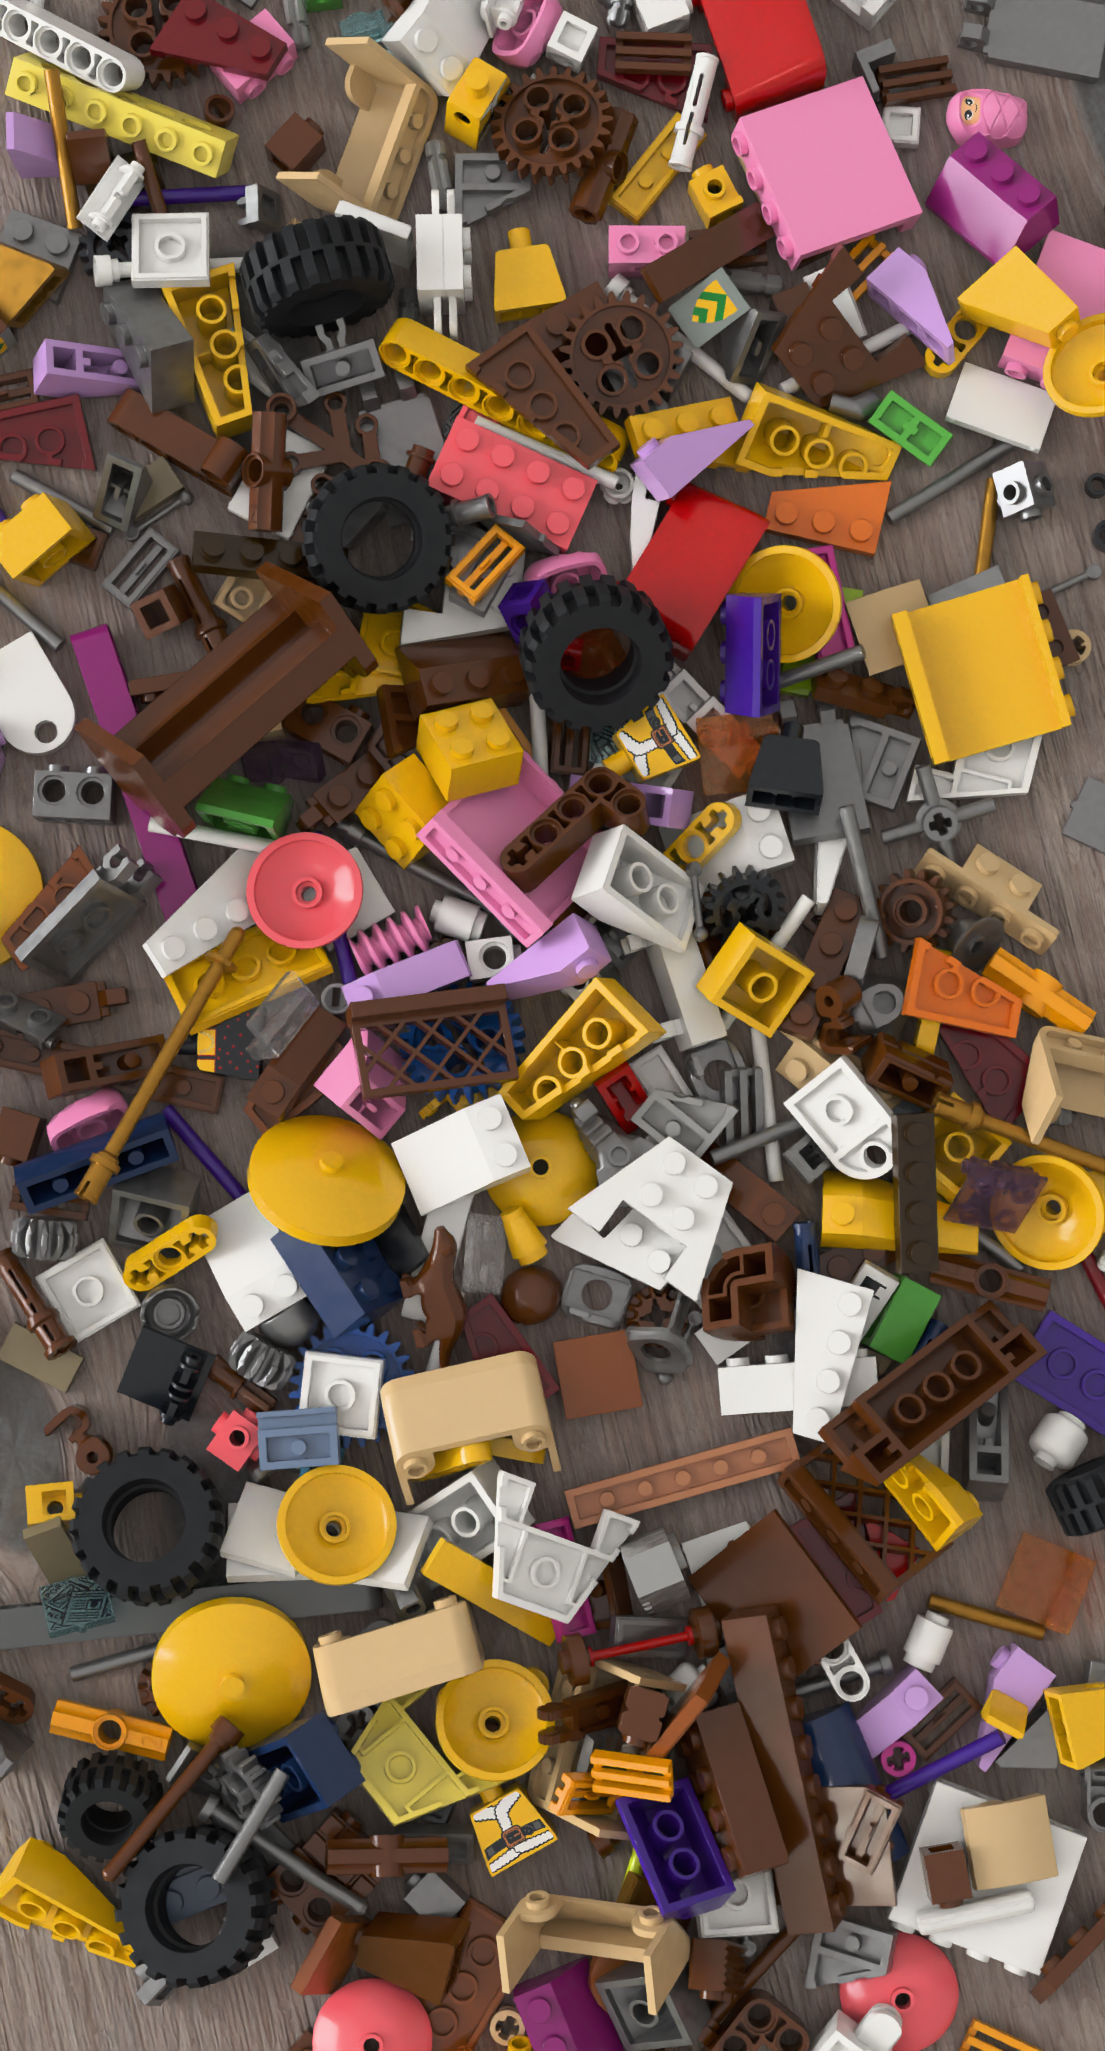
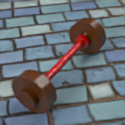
(702, 1632)

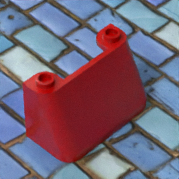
(765, 52)
(695, 561)

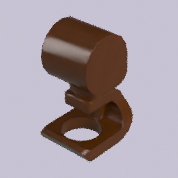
(835, 1002)
(91, 1448)

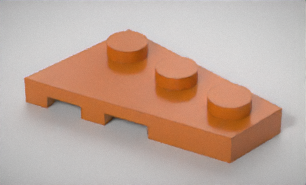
(831, 515)
(953, 995)

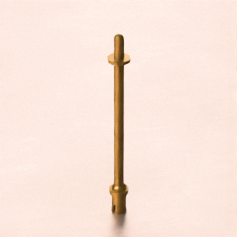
(972, 1117)
(106, 1161)

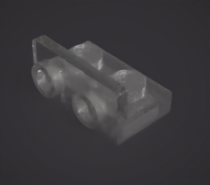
(484, 1254)

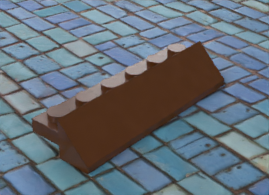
(930, 1394)

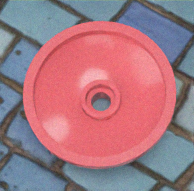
(284, 874)
(924, 1975)
(372, 2010)

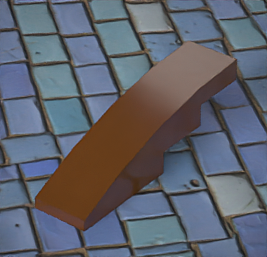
(707, 252)

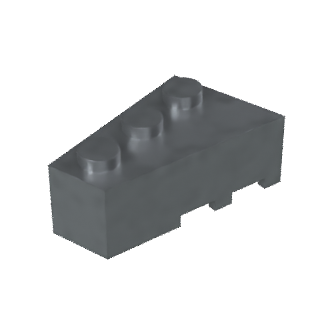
(152, 344)

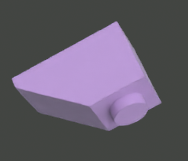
(31, 146)

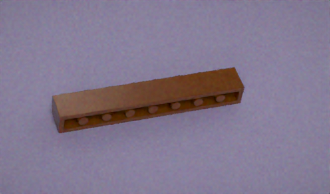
(784, 1752)

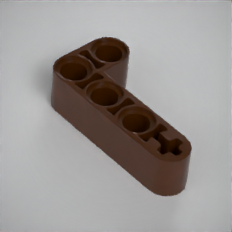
(181, 443)
(531, 861)
(760, 2031)

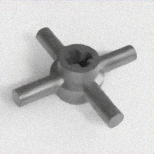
(932, 806)

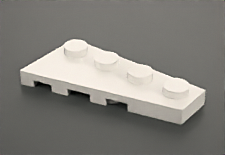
(205, 917)
(826, 1345)

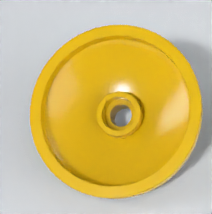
(1077, 370)
(812, 584)
(569, 1173)
(1058, 1238)
(351, 1502)
(499, 1693)

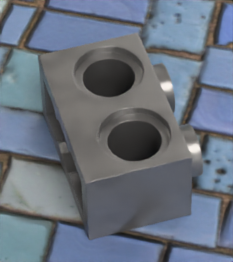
(73, 806)

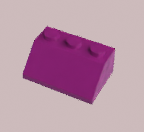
(992, 200)
(563, 2013)

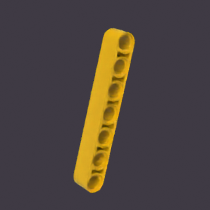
(441, 366)

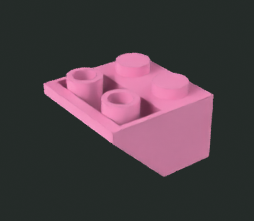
(342, 1086)

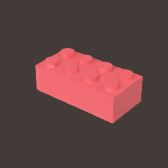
(518, 479)

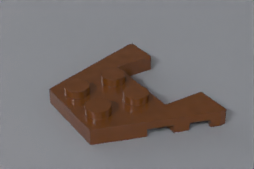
(826, 352)

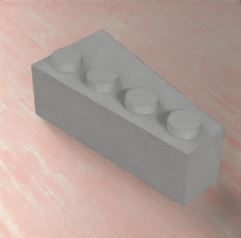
(655, 1569)

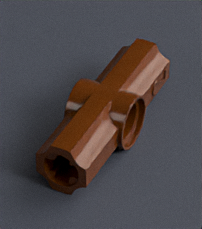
(598, 183)
(267, 471)
(1013, 1287)
(386, 1855)

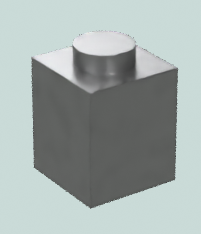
(434, 1894)

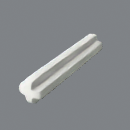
(975, 1912)

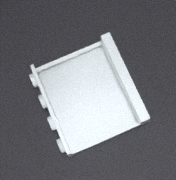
(1015, 1940)

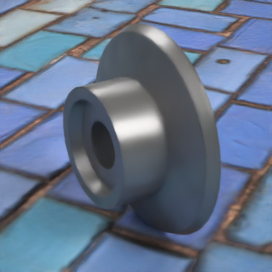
(975, 941)

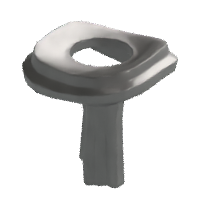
(701, 1056)
(572, 1302)
(669, 1337)

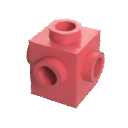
(225, 1444)

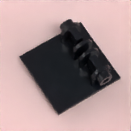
(166, 1375)

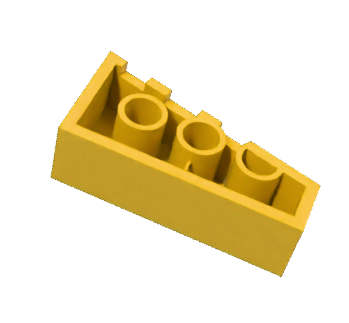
(218, 351)
(584, 1045)

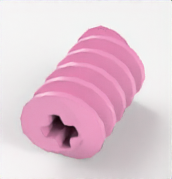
(391, 942)

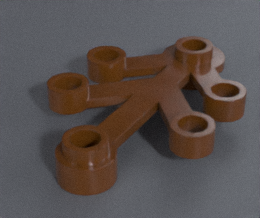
(334, 449)

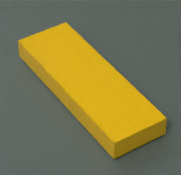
(648, 176)

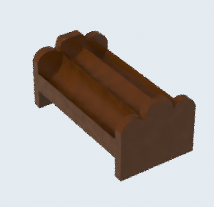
(230, 698)

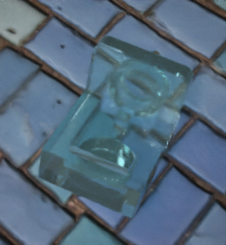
(363, 25)

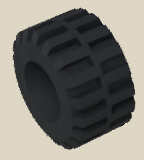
(1080, 1498)
(106, 1780)

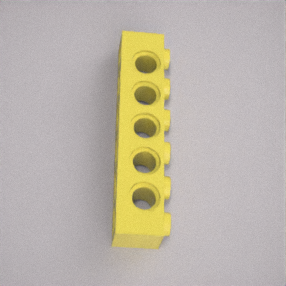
(128, 117)

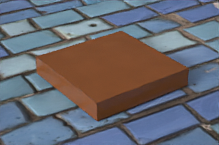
(597, 1374)
(329, 1956)

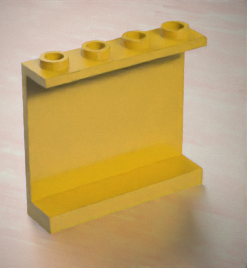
(982, 670)

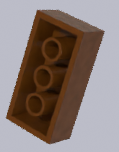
(732, 1792)

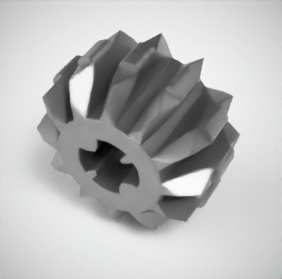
(44, 1238)
(261, 1360)

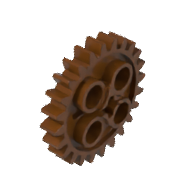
(131, 32)
(584, 131)
(653, 341)

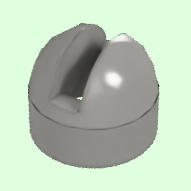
(326, 998)

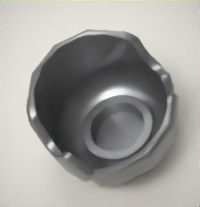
(170, 1311)
(292, 1324)

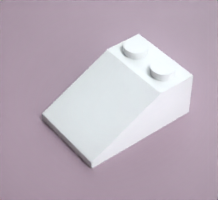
(438, 40)
(758, 842)
(636, 889)
(461, 1155)
(249, 1265)
(464, 1513)

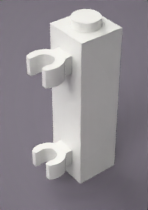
(690, 1014)

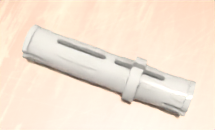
(704, 72)

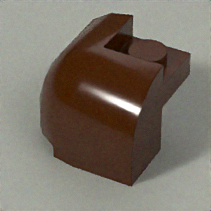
(749, 1294)

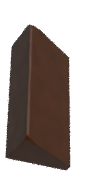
(610, 1594)

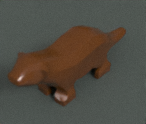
(439, 1297)

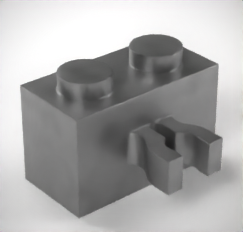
(343, 365)

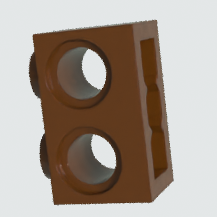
(326, 730)
(299, 1897)

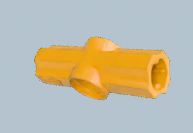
(1040, 992)
(86, 1724)

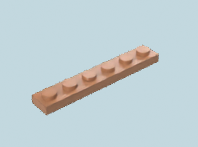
(683, 1477)

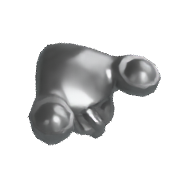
(880, 1007)

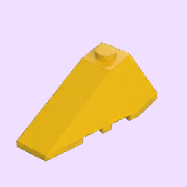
(809, 441)
(862, 1217)
(934, 1501)
(53, 1893)

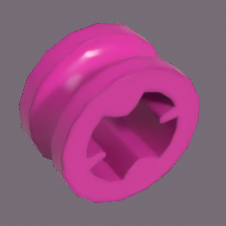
(907, 1764)

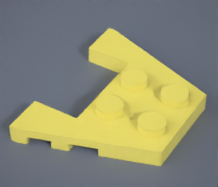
(405, 1769)

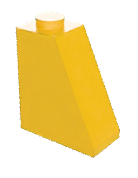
(1021, 302)

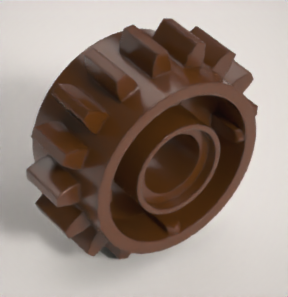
(934, 903)

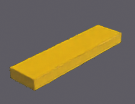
(474, 1582)

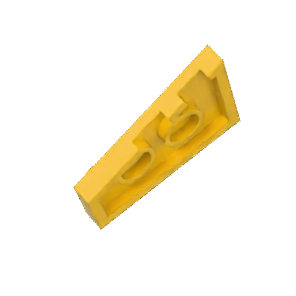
(684, 420)

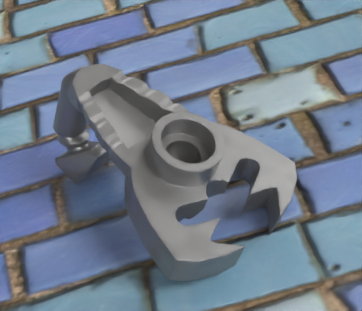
(605, 1141)

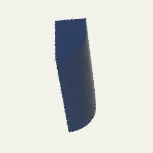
(56, 1175)
(844, 1758)

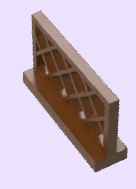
(428, 1008)
(843, 1536)

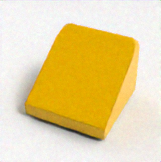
(1005, 1714)

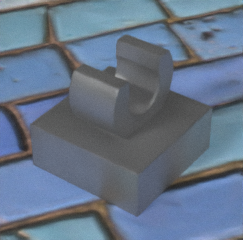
(261, 208)
(152, 1992)

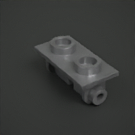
(30, 1018)

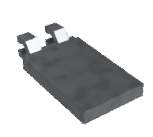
(1039, 36)
(399, 427)
(839, 774)
(90, 917)

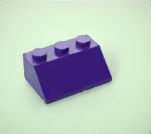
(751, 653)
(677, 1853)

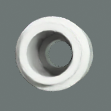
(458, 918)
(927, 1641)

